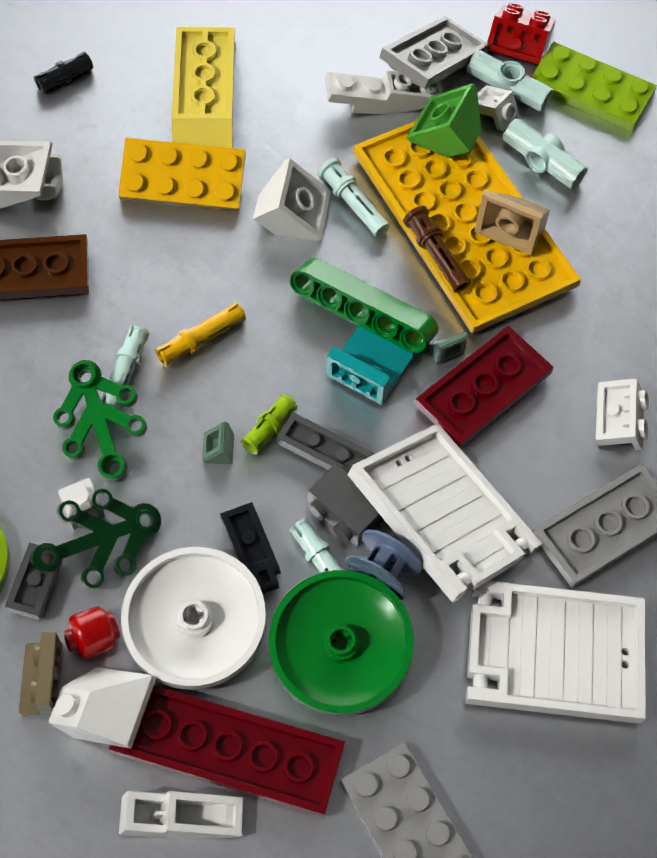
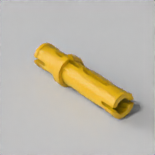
(191, 339)

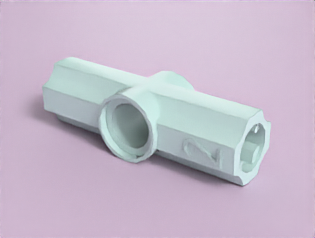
(510, 77)
(545, 153)

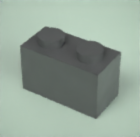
(342, 505)

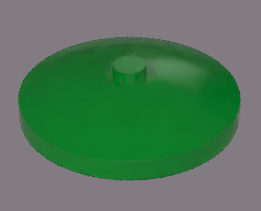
(341, 642)

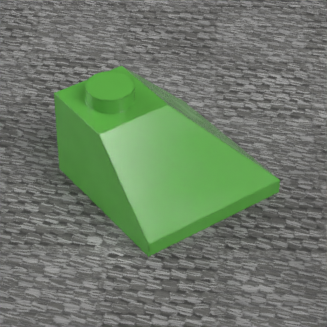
(449, 122)

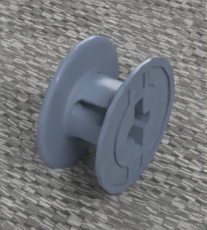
(386, 560)

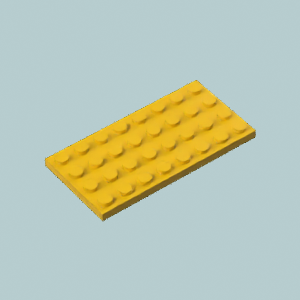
(452, 190)

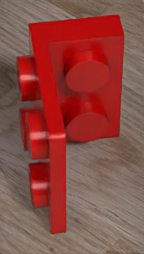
(520, 32)

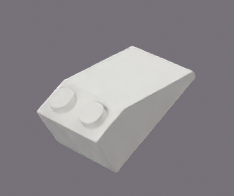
(22, 170)

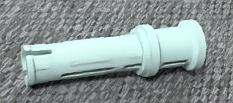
(345, 188)

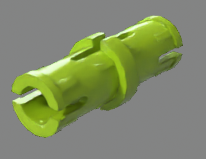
(269, 424)

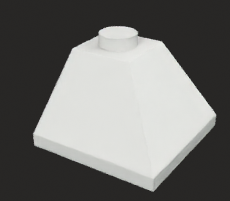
(293, 203)
(103, 706)

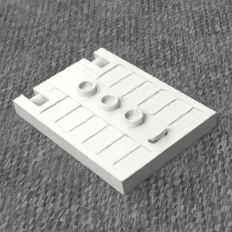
(444, 510)
(558, 652)

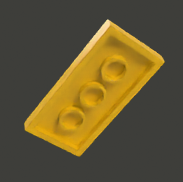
(182, 174)

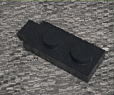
(252, 545)

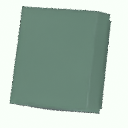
(218, 445)

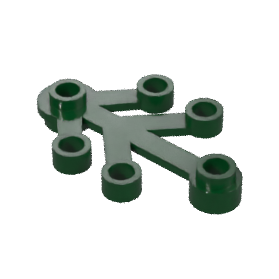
(103, 536)

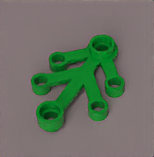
(96, 415)

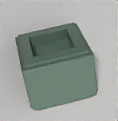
(448, 347)

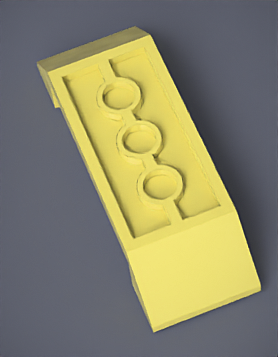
(204, 85)

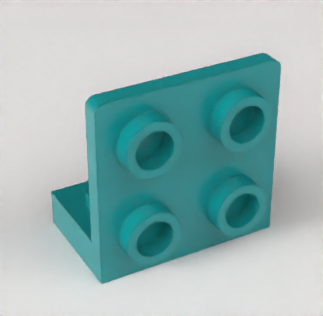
(368, 364)

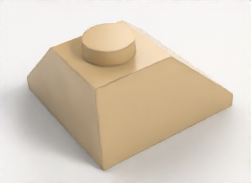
(511, 220)

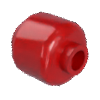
(91, 632)

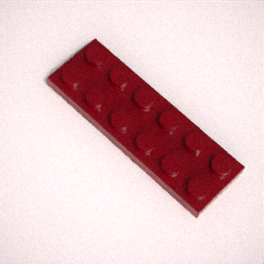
(236, 750)

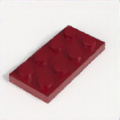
(484, 386)

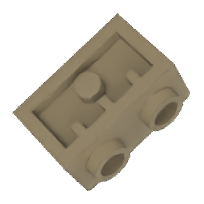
(41, 676)

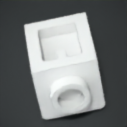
(499, 105)
(80, 493)

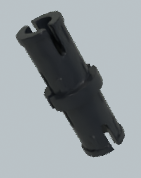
(63, 72)

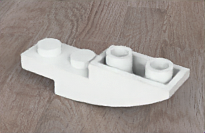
(378, 95)

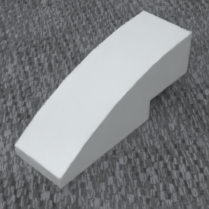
(180, 815)

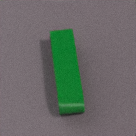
(364, 305)

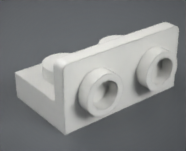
(621, 413)

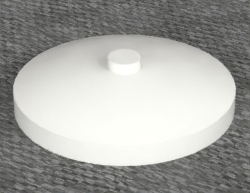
(193, 617)

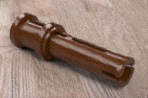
(430, 238)

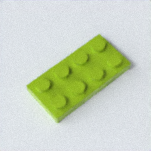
(594, 86)

